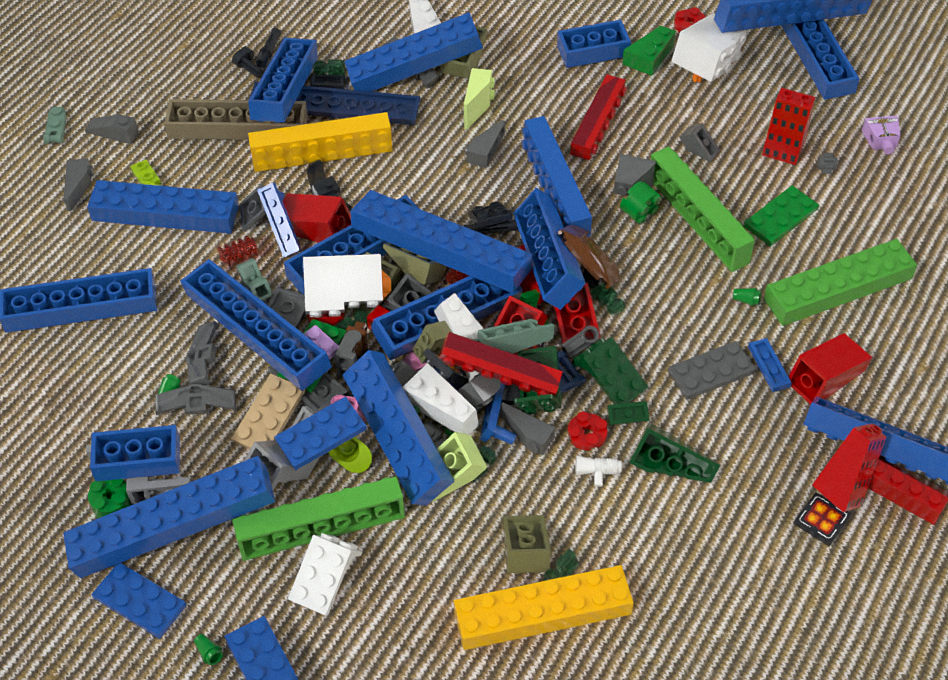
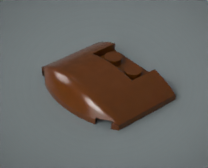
(590, 255)

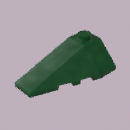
(668, 455)

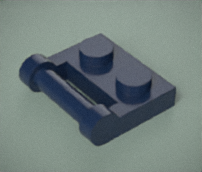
(566, 381)

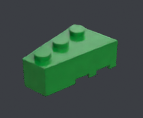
(650, 50)

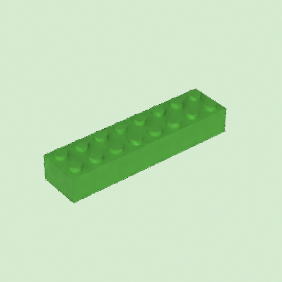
(702, 210)
(839, 282)
(328, 514)

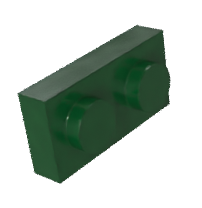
(628, 413)

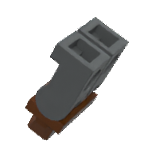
(351, 347)

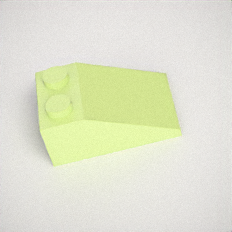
(478, 95)
(461, 459)

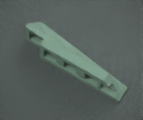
(516, 335)

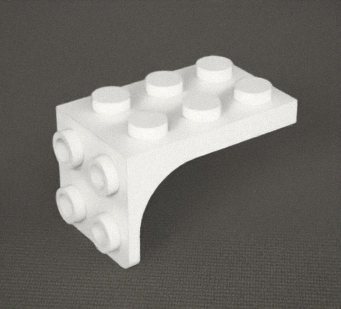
(322, 572)

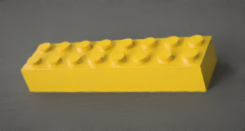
(321, 141)
(543, 607)

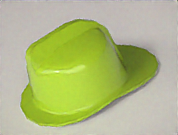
(352, 455)

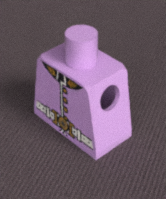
(882, 133)

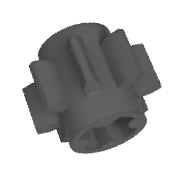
(827, 163)

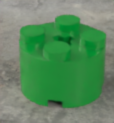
(640, 202)
(108, 497)

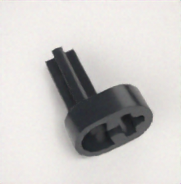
(243, 59)

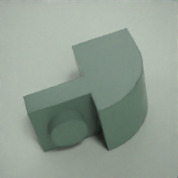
(254, 280)

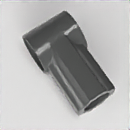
(579, 342)

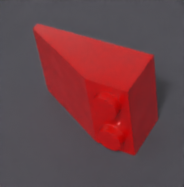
(516, 310)
(576, 316)

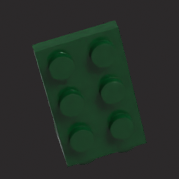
(612, 371)
(529, 401)

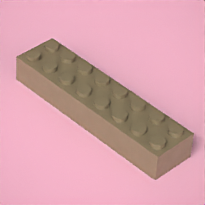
(221, 119)

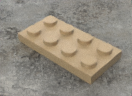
(268, 412)

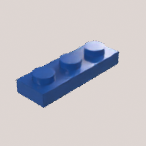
(769, 365)

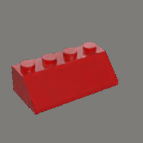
(909, 490)

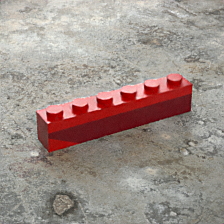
(598, 117)
(499, 365)

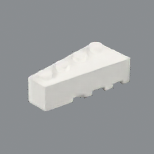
(422, 15)
(459, 321)
(441, 401)

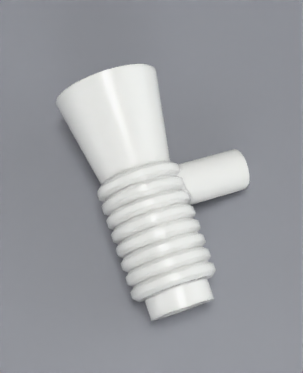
(598, 467)

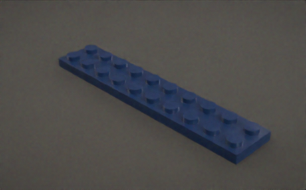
(355, 103)

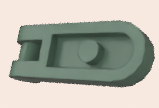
(55, 125)

